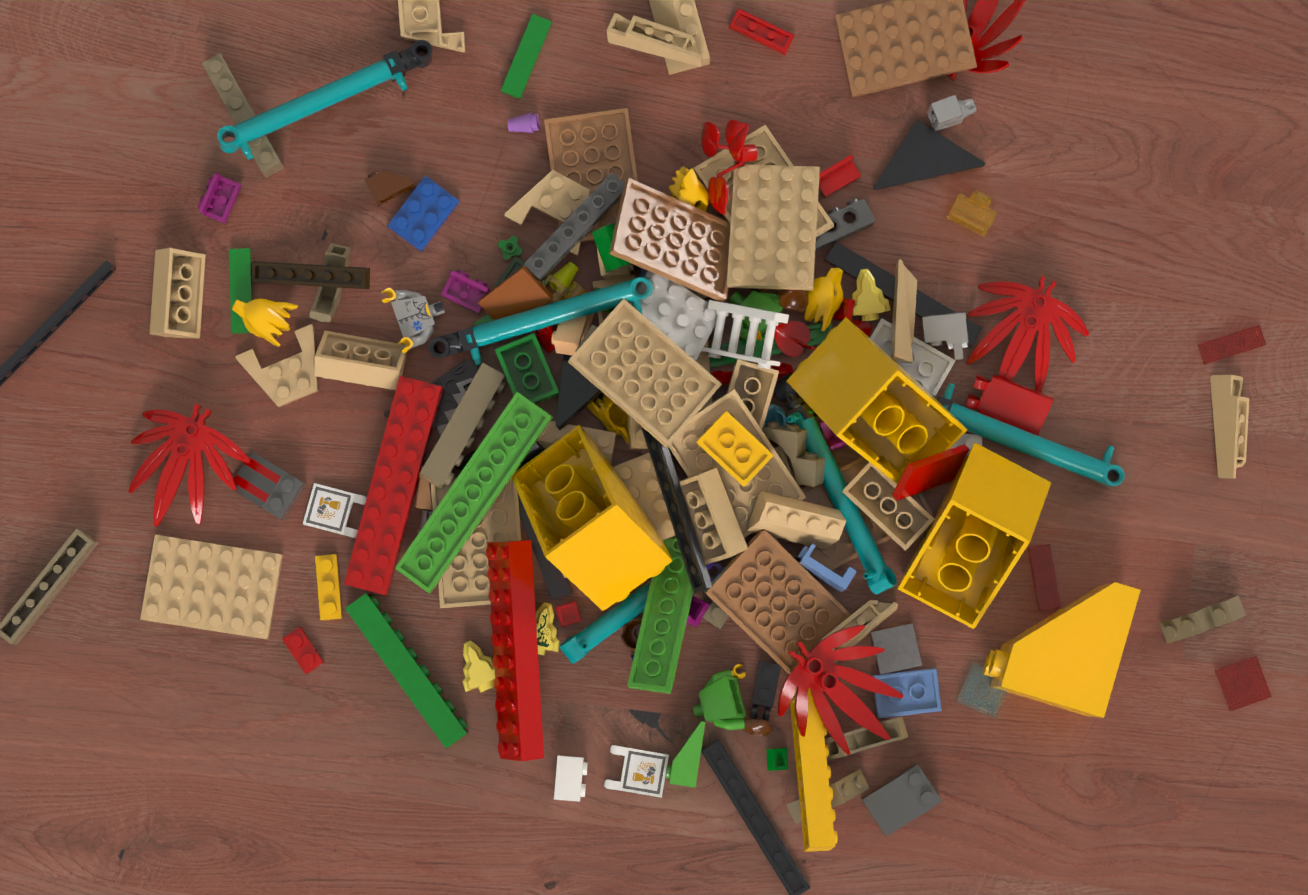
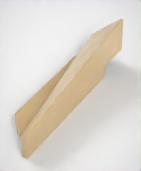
(653, 39)
(903, 314)
(1230, 423)
(870, 616)

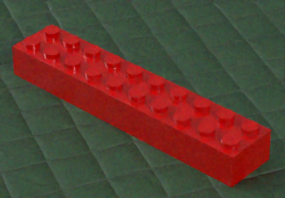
(393, 485)
(515, 650)

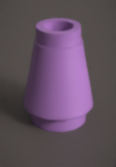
(525, 123)

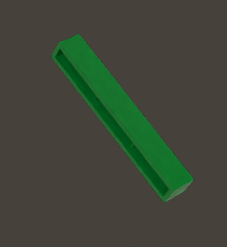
(406, 670)

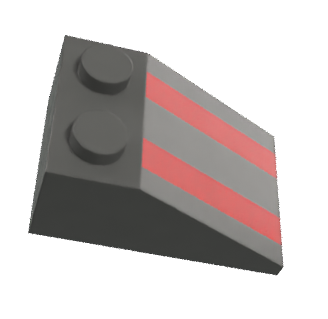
(268, 486)

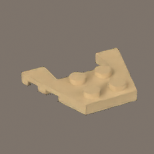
(423, 22)
(553, 196)
(288, 378)

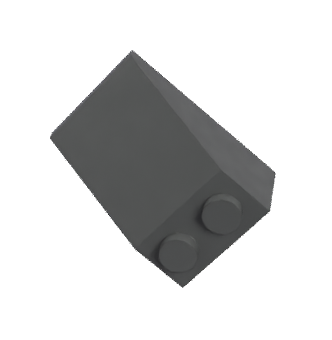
(901, 799)

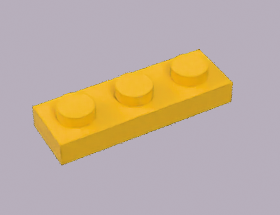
(328, 587)

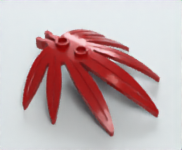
(977, 24)
(1033, 315)
(186, 442)
(820, 674)

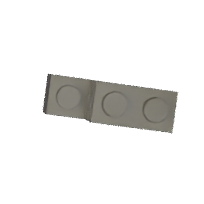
(329, 298)
(792, 439)
(1203, 619)
(863, 739)
(843, 791)

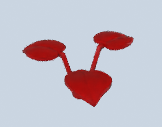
(735, 137)
(794, 335)

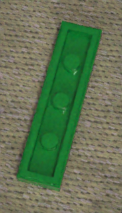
(526, 56)
(240, 284)

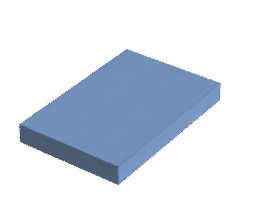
(919, 692)

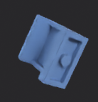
(823, 573)

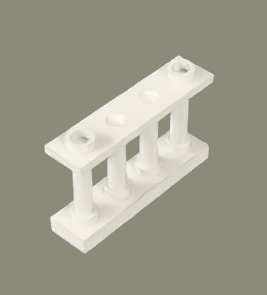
(755, 317)

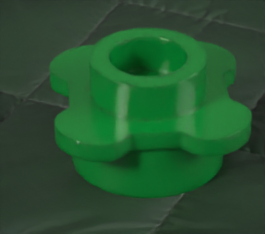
(516, 250)

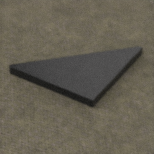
(925, 156)
(448, 381)
(574, 393)

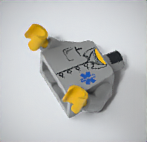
(413, 316)

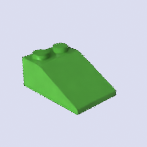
(686, 762)

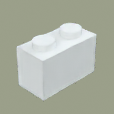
(569, 778)

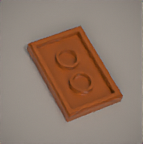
(515, 295)

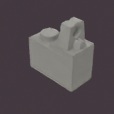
(949, 112)
(949, 328)

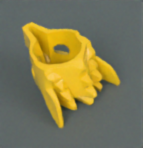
(689, 189)
(821, 299)
(264, 317)
(611, 416)

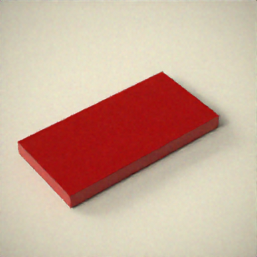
(930, 472)

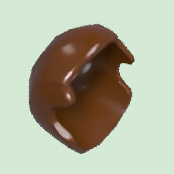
(631, 633)

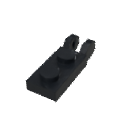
(765, 688)

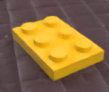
(734, 448)

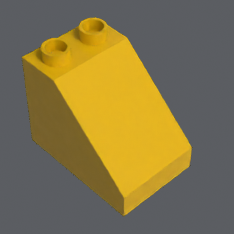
(873, 402)
(589, 520)
(975, 536)
(1070, 654)

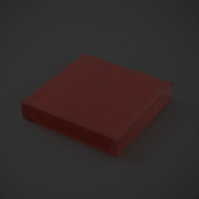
(1243, 683)

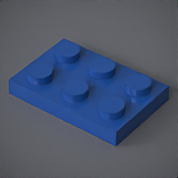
(423, 213)

